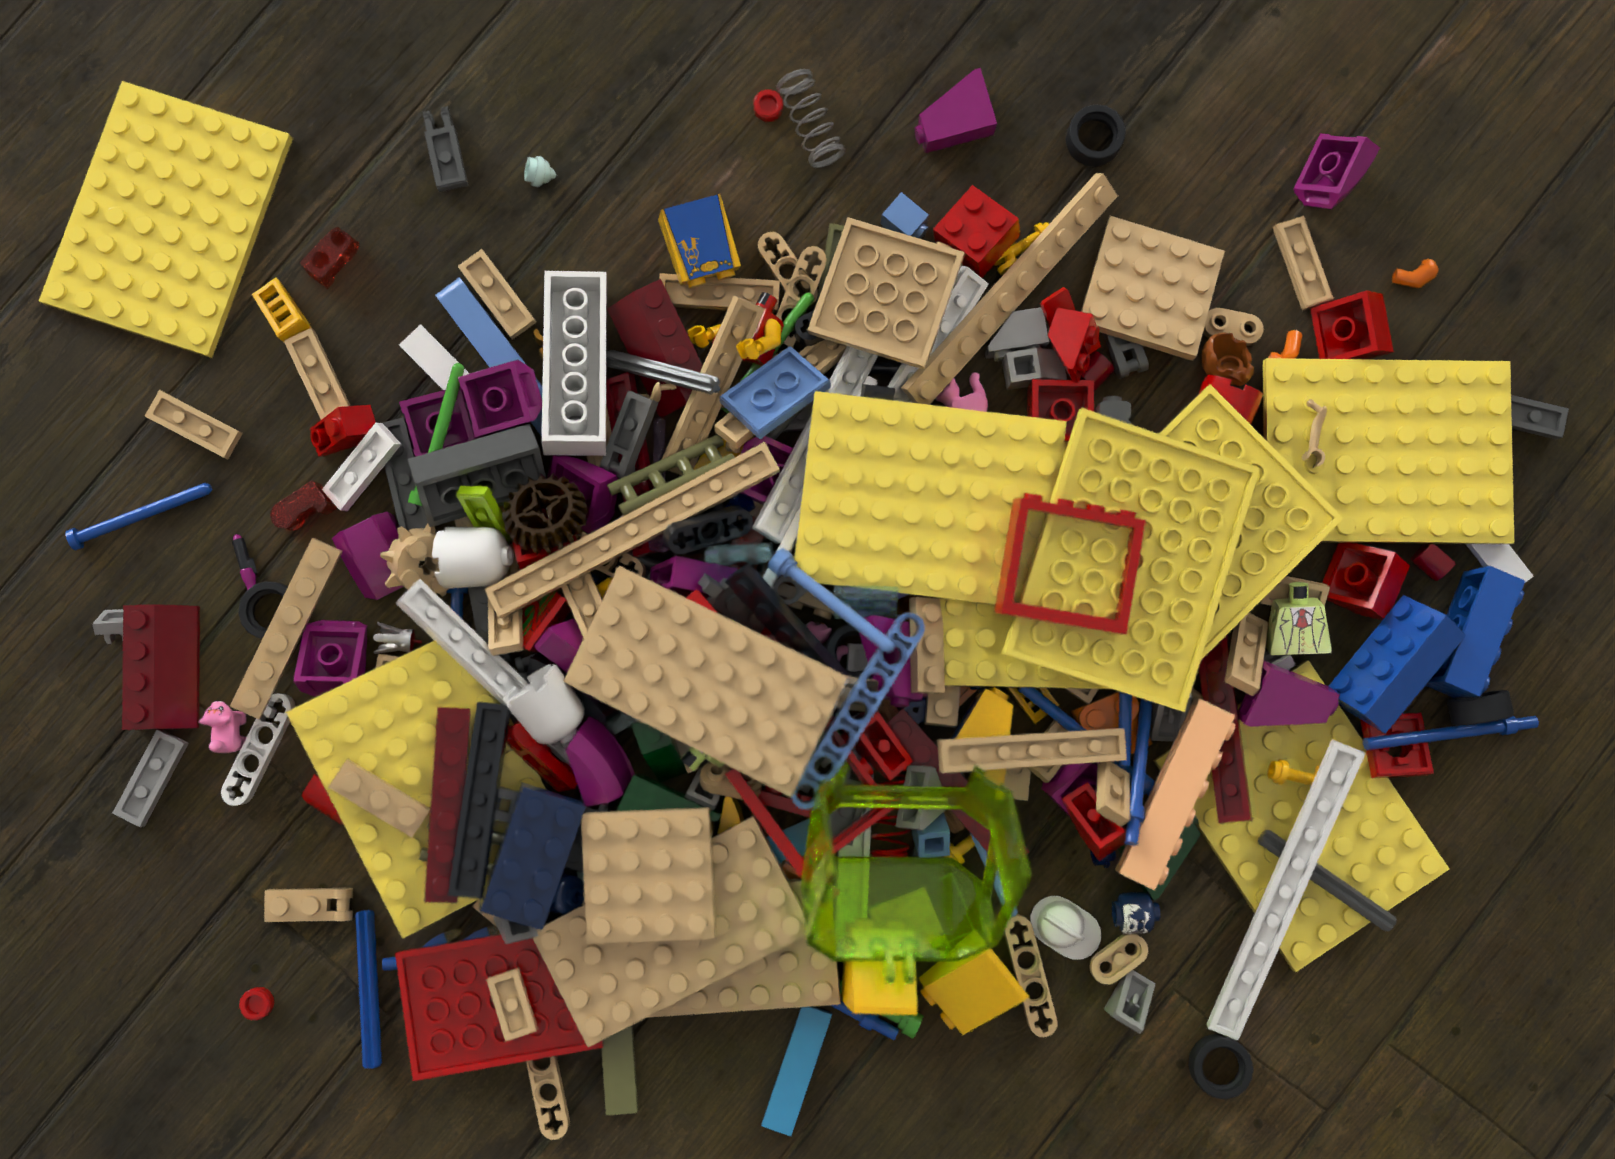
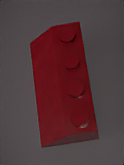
(655, 332)
(160, 667)

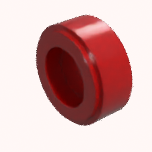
(768, 105)
(256, 1003)

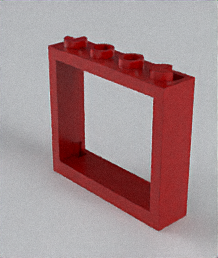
(1065, 508)
(862, 771)

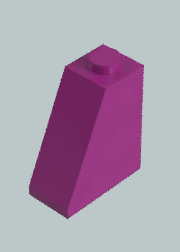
(958, 115)
(683, 574)
(561, 643)
(900, 690)
(1287, 700)

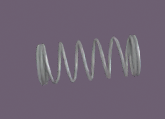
(797, 89)

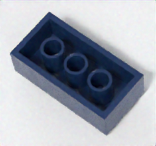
(531, 856)

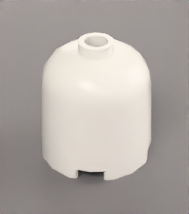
(471, 556)
(547, 706)

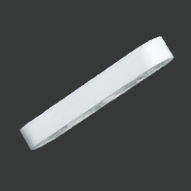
(262, 751)

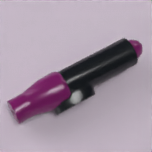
(246, 564)

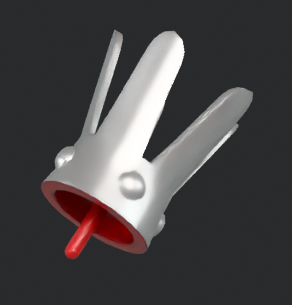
(395, 639)

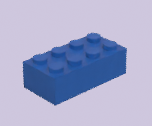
(1483, 613)
(1396, 662)

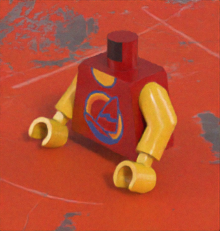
(764, 341)

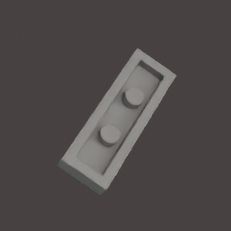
(150, 778)

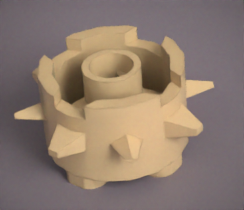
(405, 556)

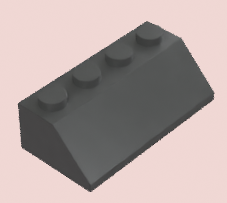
(488, 461)

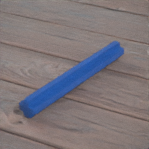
(368, 989)

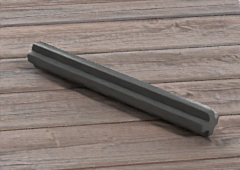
(663, 372)
(1336, 886)

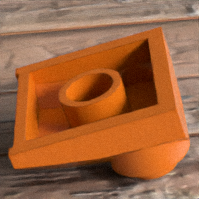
(1105, 715)

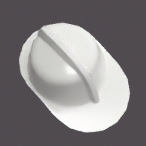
(1065, 927)

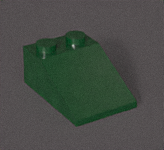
(650, 794)

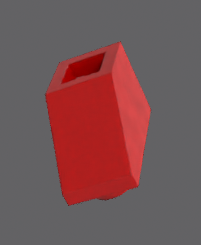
(1072, 337)
(342, 429)

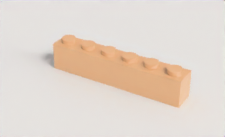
(1176, 791)

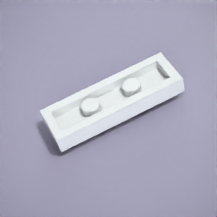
(361, 466)

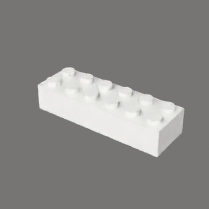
(574, 363)

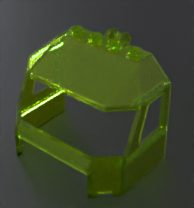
(910, 904)

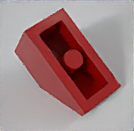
(881, 747)
(1097, 831)

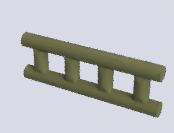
(654, 472)

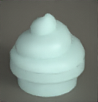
(538, 171)

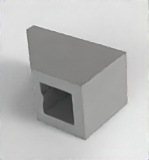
(1020, 332)
(1031, 364)

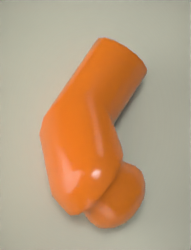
(1417, 278)
(1292, 346)

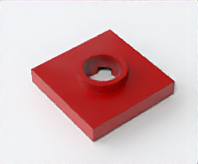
(1414, 758)

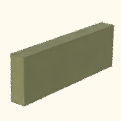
(620, 1073)

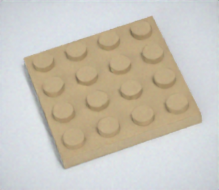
(1152, 287)
(886, 293)
(648, 875)

